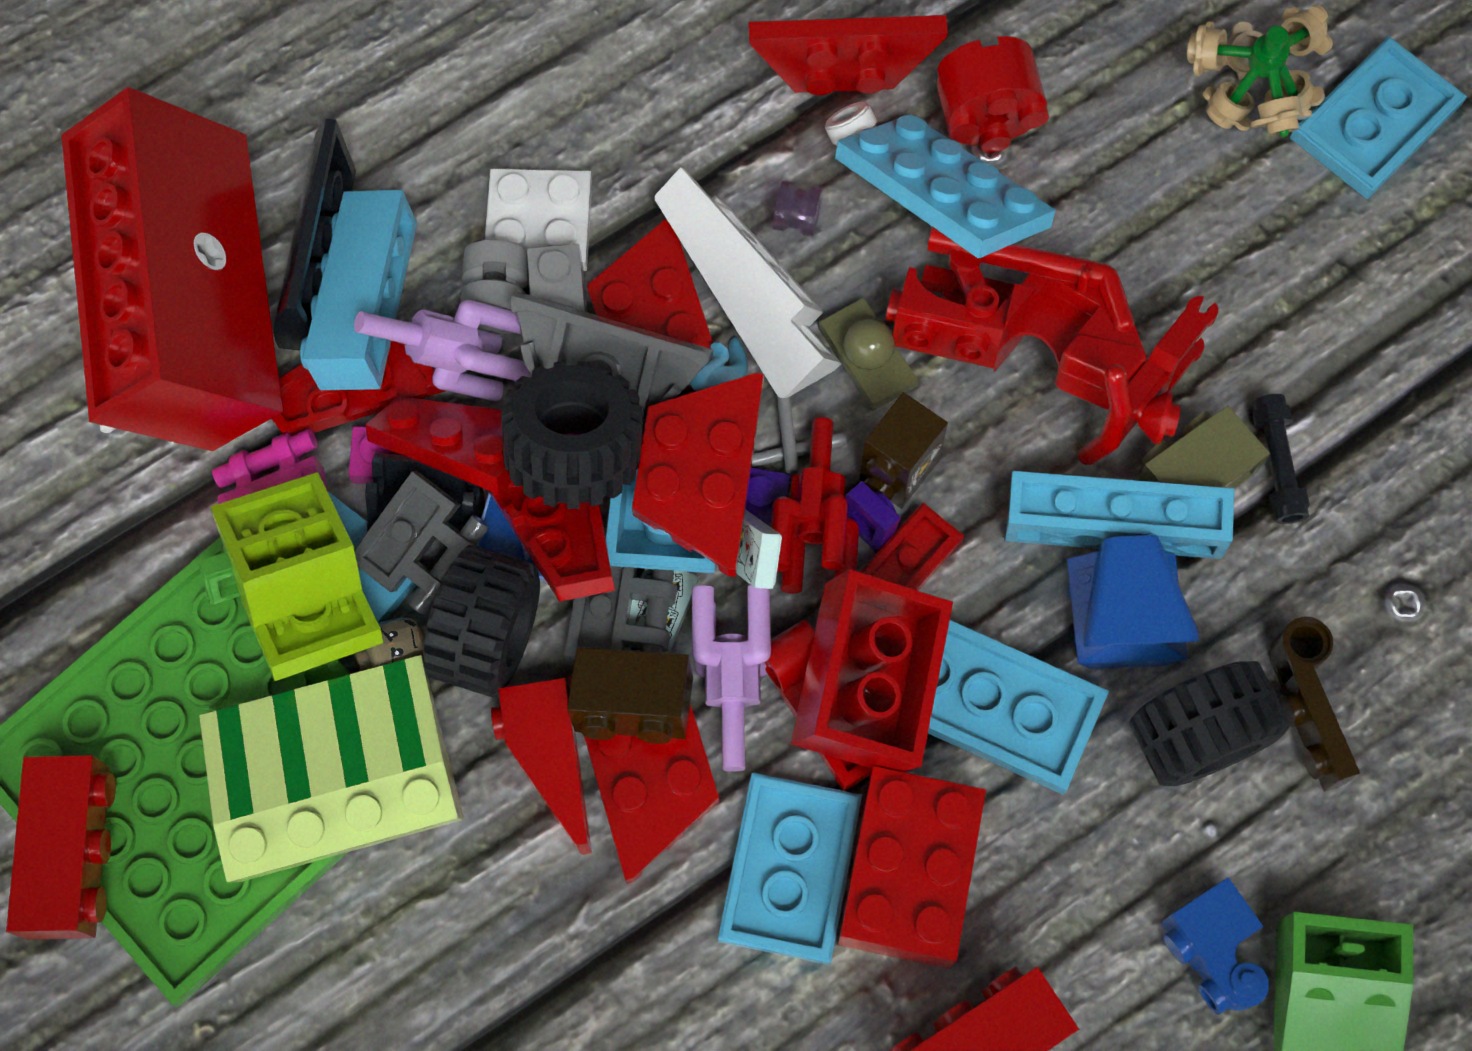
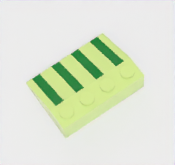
(327, 770)

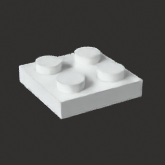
(540, 208)

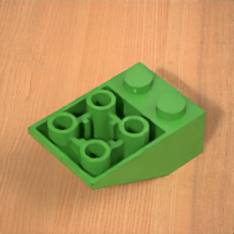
(1342, 983)

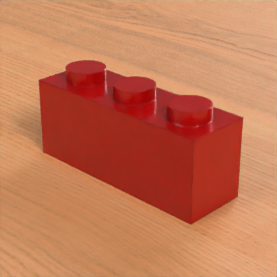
(60, 848)

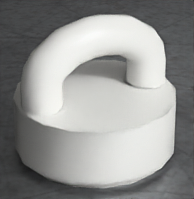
(850, 121)

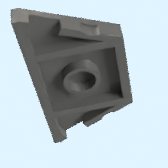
(650, 361)

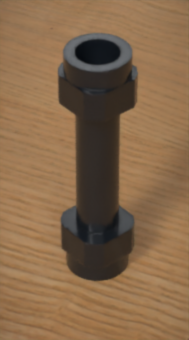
(1288, 501)

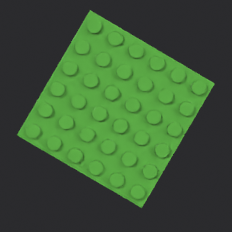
(138, 711)

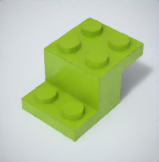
(297, 575)

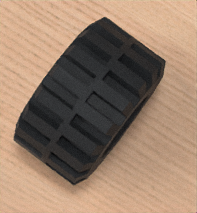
(572, 466)
(481, 620)
(1209, 723)

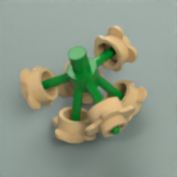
(1263, 56)

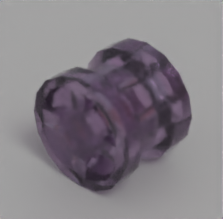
(798, 208)

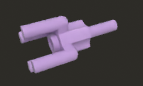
(454, 345)
(731, 665)

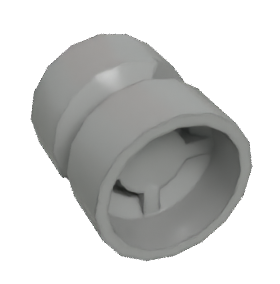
(493, 274)

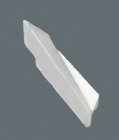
(750, 286)

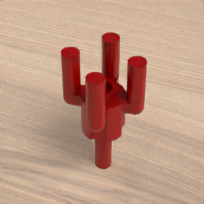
(815, 515)

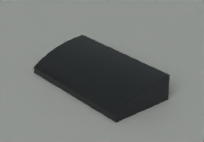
(327, 177)

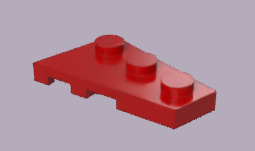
(318, 409)
(446, 437)

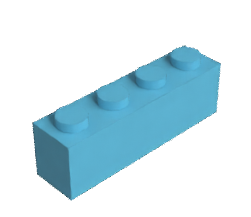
(359, 274)

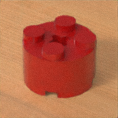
(991, 93)

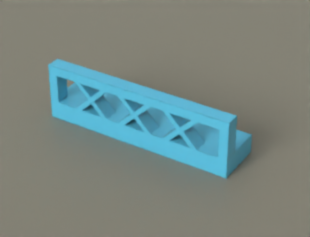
(1090, 509)

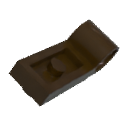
(1307, 706)

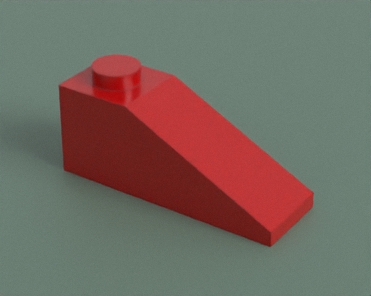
(545, 746)

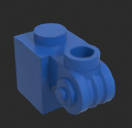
(1207, 938)

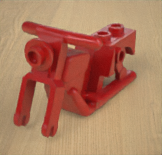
(1069, 306)

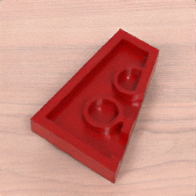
(561, 541)

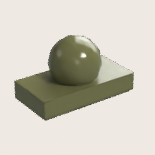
(868, 354)

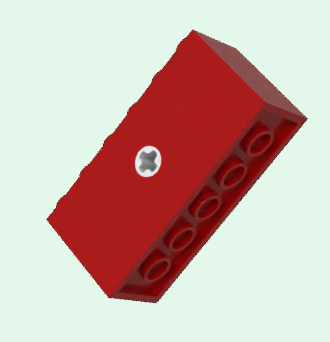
(169, 274)

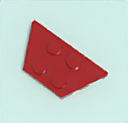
(846, 52)
(652, 290)
(699, 468)
(651, 792)

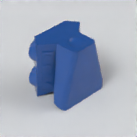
(1129, 605)

